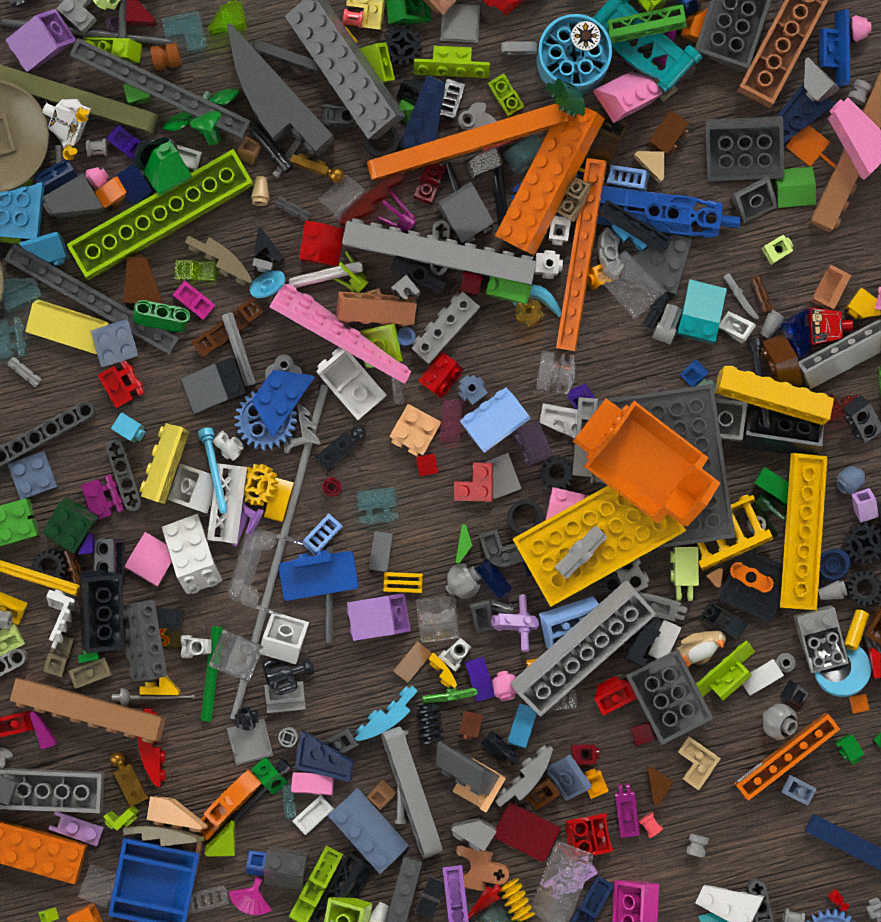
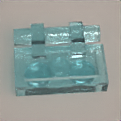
(6, 346)
(377, 499)

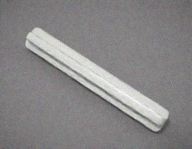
(325, 275)

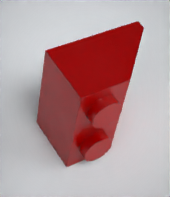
(321, 244)

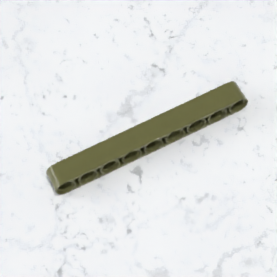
(100, 106)

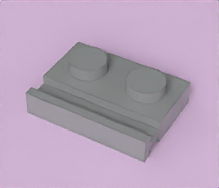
(287, 702)

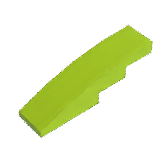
(315, 885)

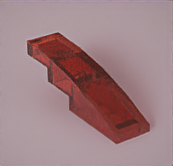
(365, 204)

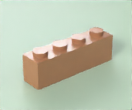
(376, 308)

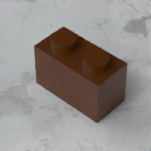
(668, 133)

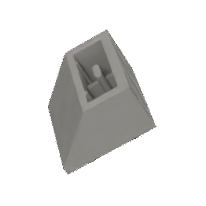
(474, 830)

